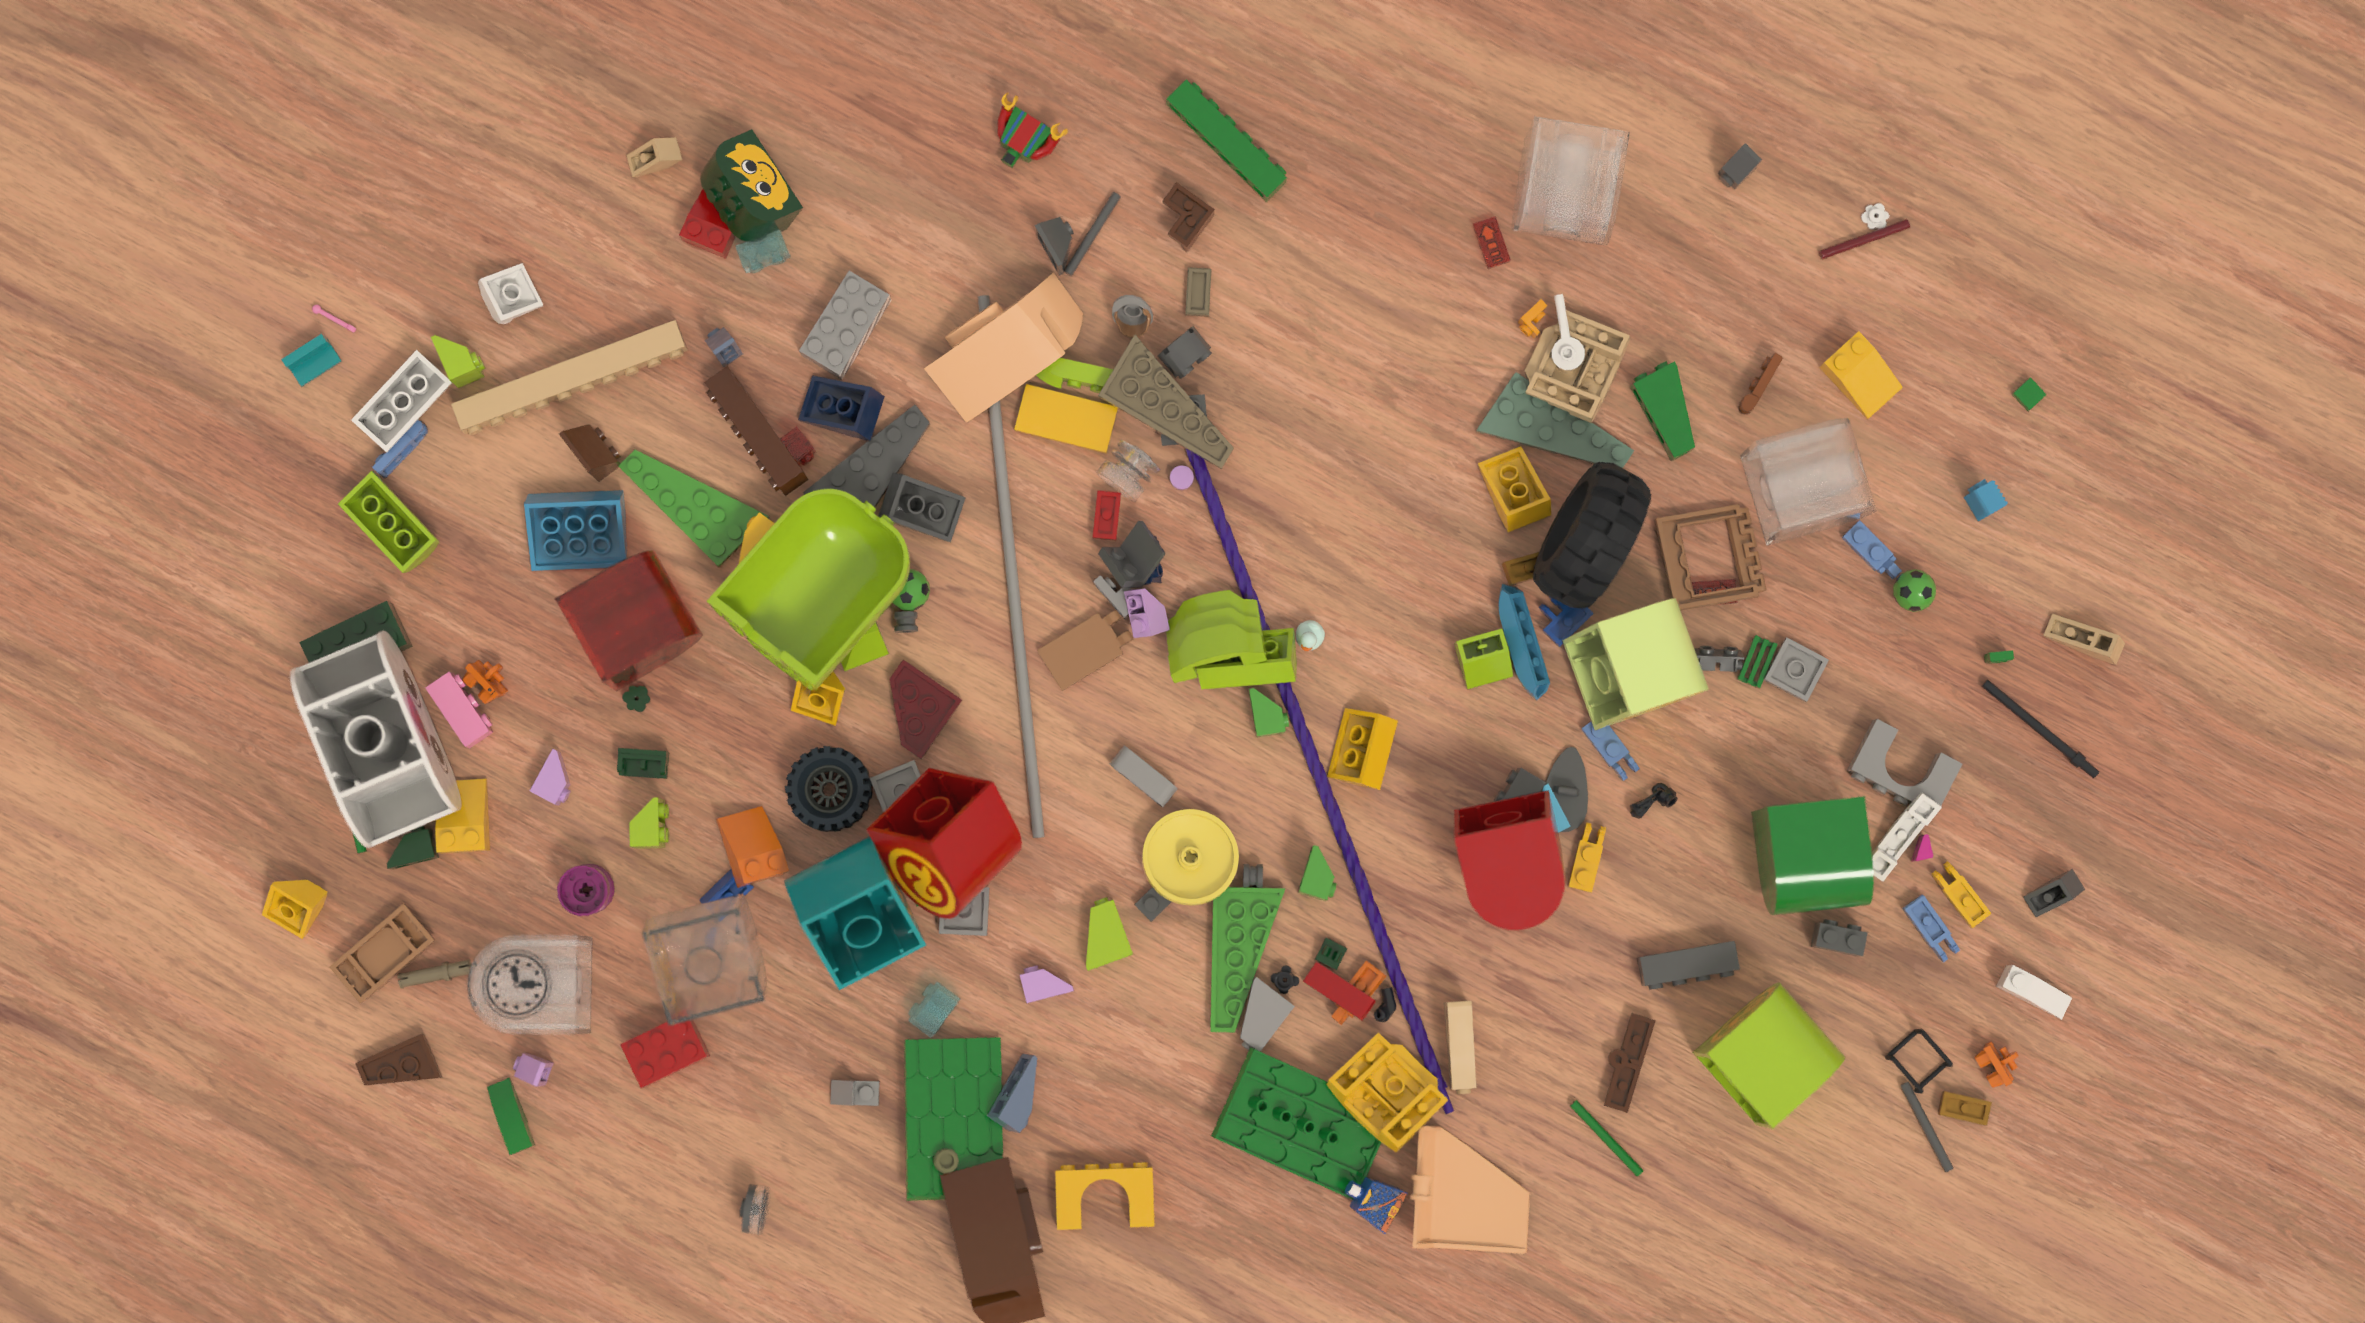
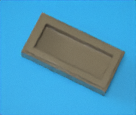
(1198, 292)

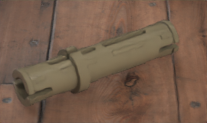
(444, 971)

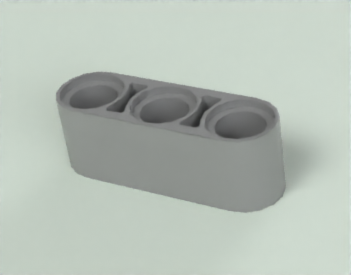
(1143, 776)

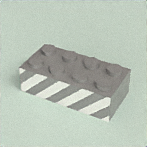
(845, 325)

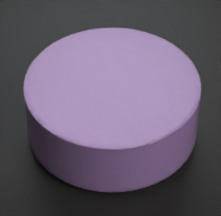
(1181, 477)

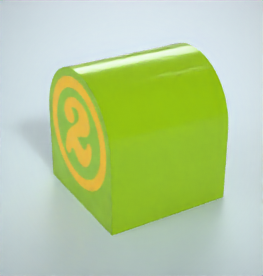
(1770, 1056)

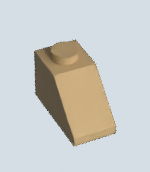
(654, 156)

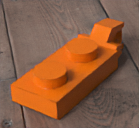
(1367, 980)

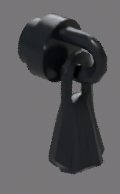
(1665, 798)

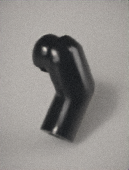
(1388, 1006)

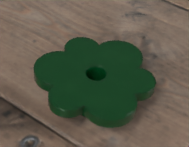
(629, 698)

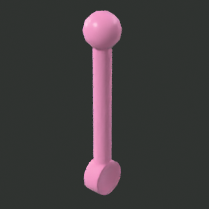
(317, 309)

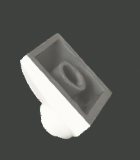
(509, 294)

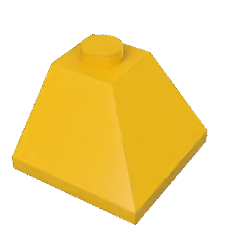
(820, 704)
(294, 905)

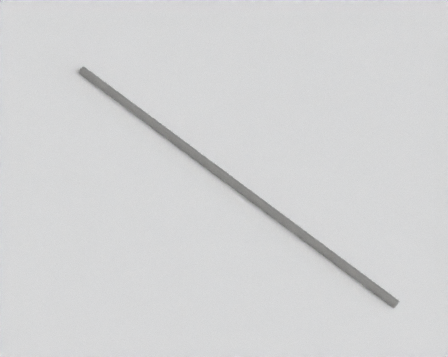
(1015, 611)

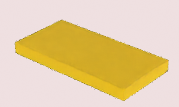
(1066, 418)

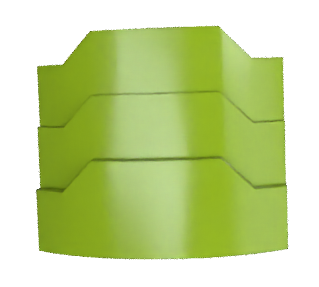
(1214, 630)

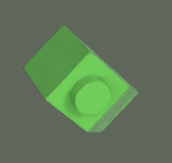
(1267, 715)

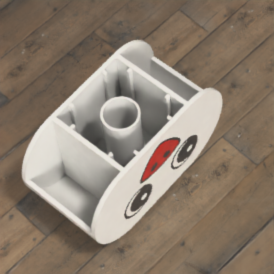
(375, 739)

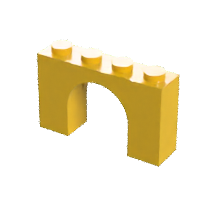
(1073, 1182)

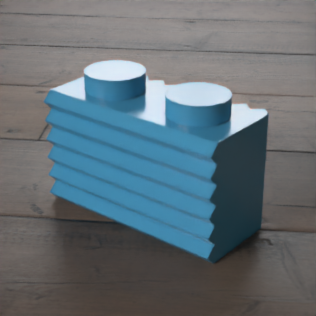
(1985, 499)

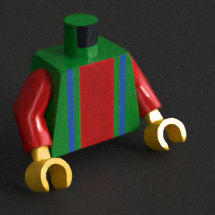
(1024, 135)

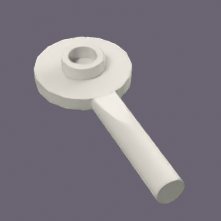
(1567, 352)

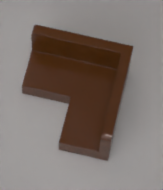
(1193, 215)

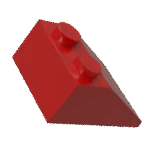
(706, 229)

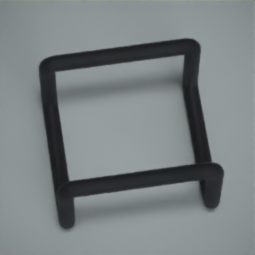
(1919, 1087)

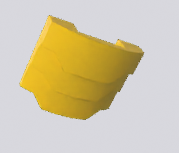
(1387, 1091)

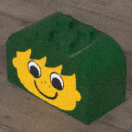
(748, 188)

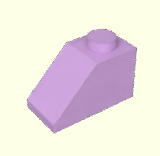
(552, 780)
(1042, 984)
(532, 1069)

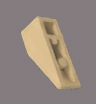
(2085, 639)

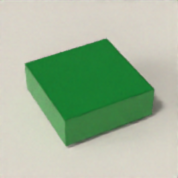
(2029, 394)
(1999, 657)

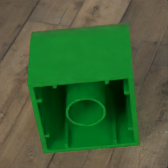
(1814, 855)

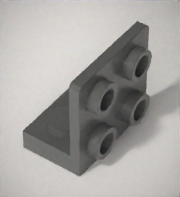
(1135, 558)

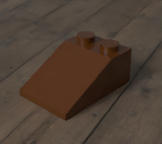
(591, 450)

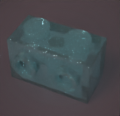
(763, 252)

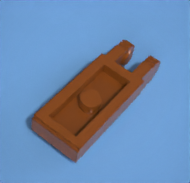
(1759, 384)

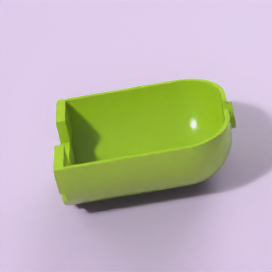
(815, 583)

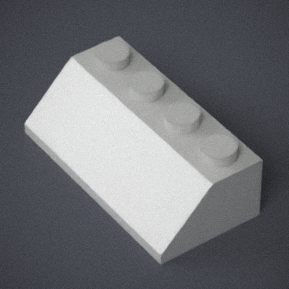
(401, 401)

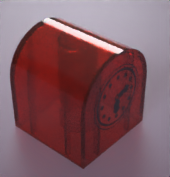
(629, 619)

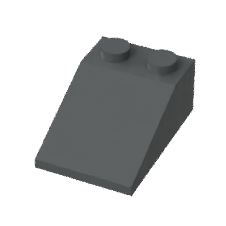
(922, 507)

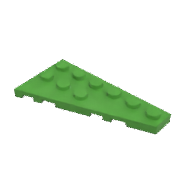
(701, 512)
(1238, 940)

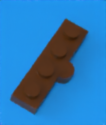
(1628, 1062)

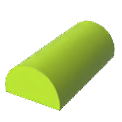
(389, 523)

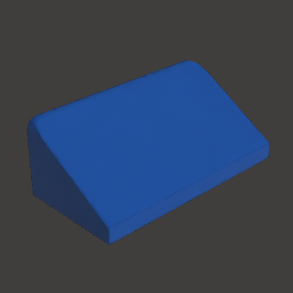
(725, 888)

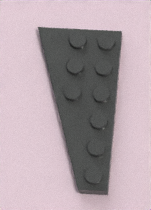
(871, 466)

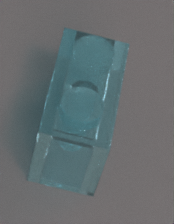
(934, 1009)

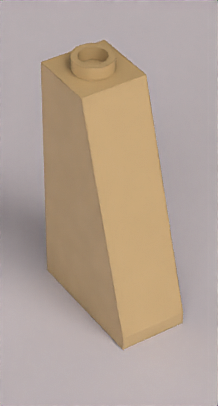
(1460, 1046)

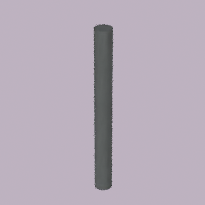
(1092, 233)
(1926, 1126)

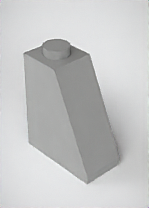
(1263, 1015)

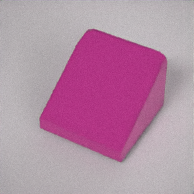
(1923, 849)

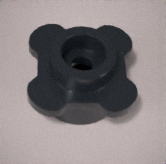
(1285, 972)

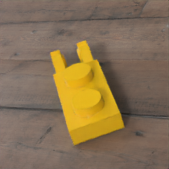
(1586, 860)
(1962, 896)

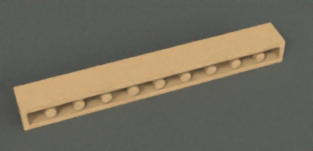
(569, 377)

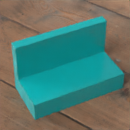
(312, 360)

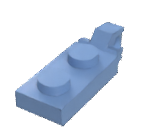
(1871, 550)

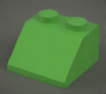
(1317, 877)

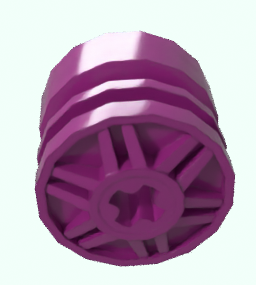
(571, 890)

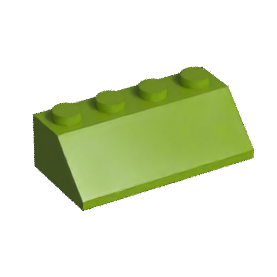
(1279, 667)

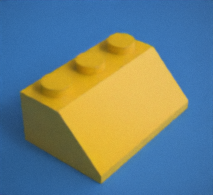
(1362, 748)

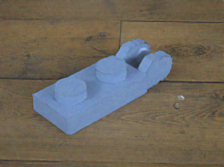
(409, 441)
(1610, 748)
(1930, 926)

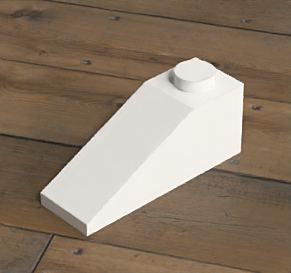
(2033, 991)

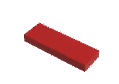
(1339, 991)

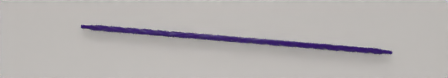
(1324, 790)

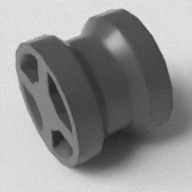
(906, 622)
(1253, 875)

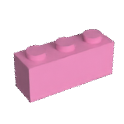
(460, 709)

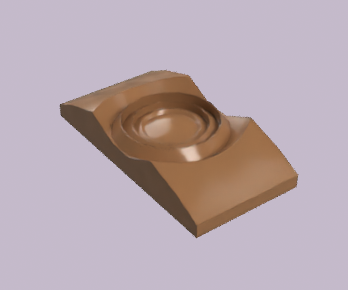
(382, 953)

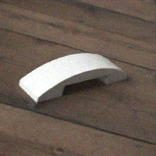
(1902, 833)

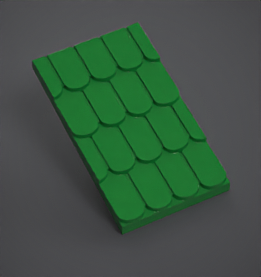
(947, 1106)
(1295, 1124)

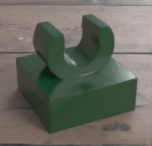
(1331, 953)

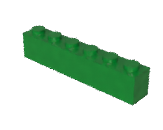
(1226, 140)

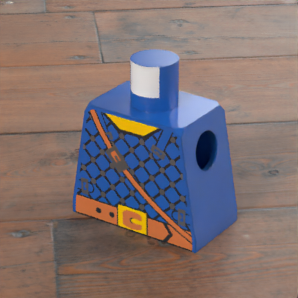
(1376, 1202)

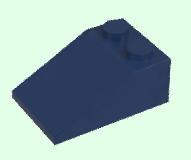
(842, 407)

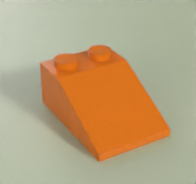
(752, 847)

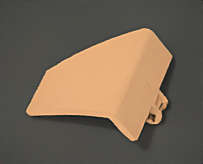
(1465, 1198)

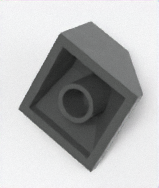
(1056, 241)

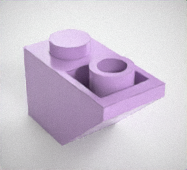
(1145, 613)

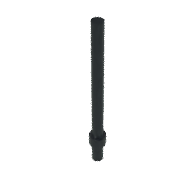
(2076, 758)

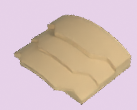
(1583, 388)

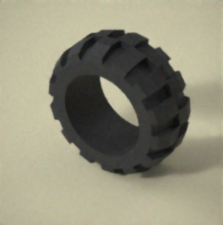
(1592, 535)

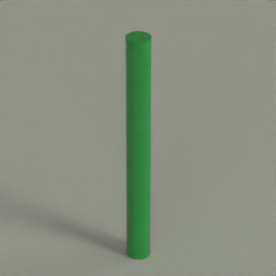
(1606, 1138)

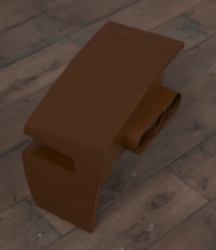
(995, 1241)

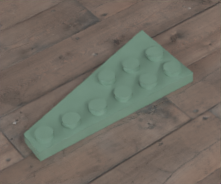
(1549, 428)

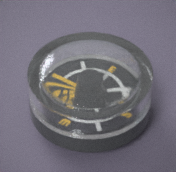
(755, 1209)

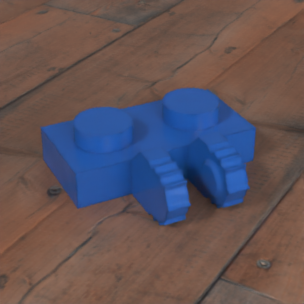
(1565, 623)

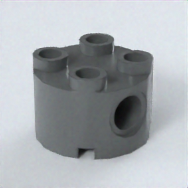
(1184, 352)

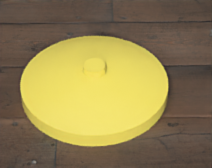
(1190, 857)

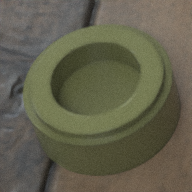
(945, 1160)

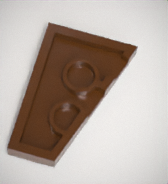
(400, 1063)

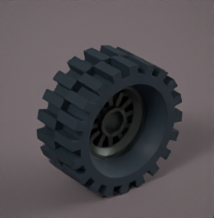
(801, 785)

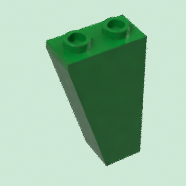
(1665, 408)

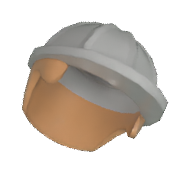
(1132, 315)

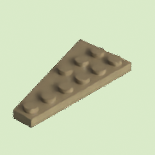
(1152, 396)

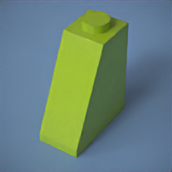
(1106, 935)

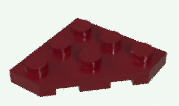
(920, 707)

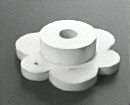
(1872, 222)

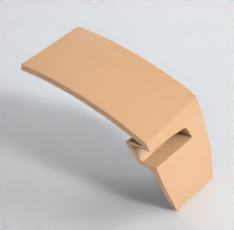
(1006, 347)

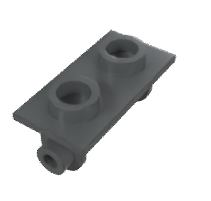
(1726, 657)

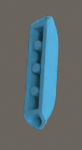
(1522, 641)

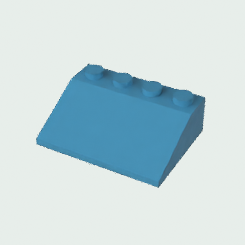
(576, 529)

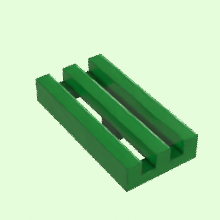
(1765, 643)

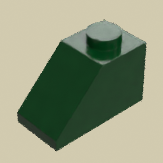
(414, 849)

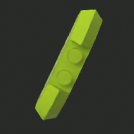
(1075, 374)

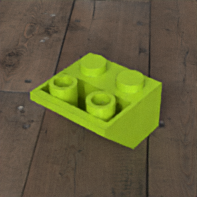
(1484, 658)
(648, 826)

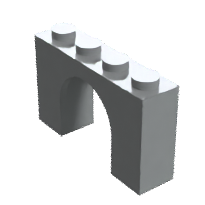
(1870, 766)

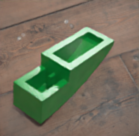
(510, 1116)

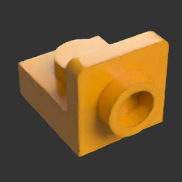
(1534, 314)

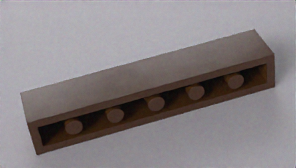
(756, 431)

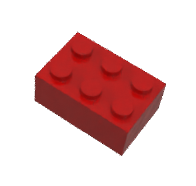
(664, 1051)

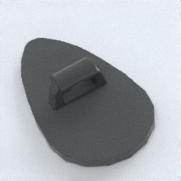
(1569, 786)

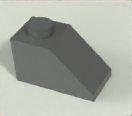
(1739, 167)
(2054, 893)

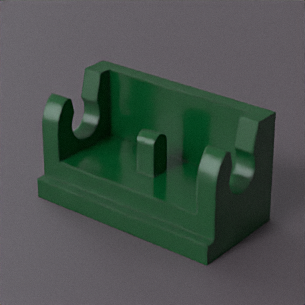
(643, 763)

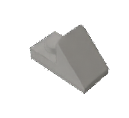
(1117, 599)
(855, 1092)

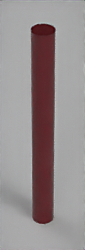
(1864, 239)

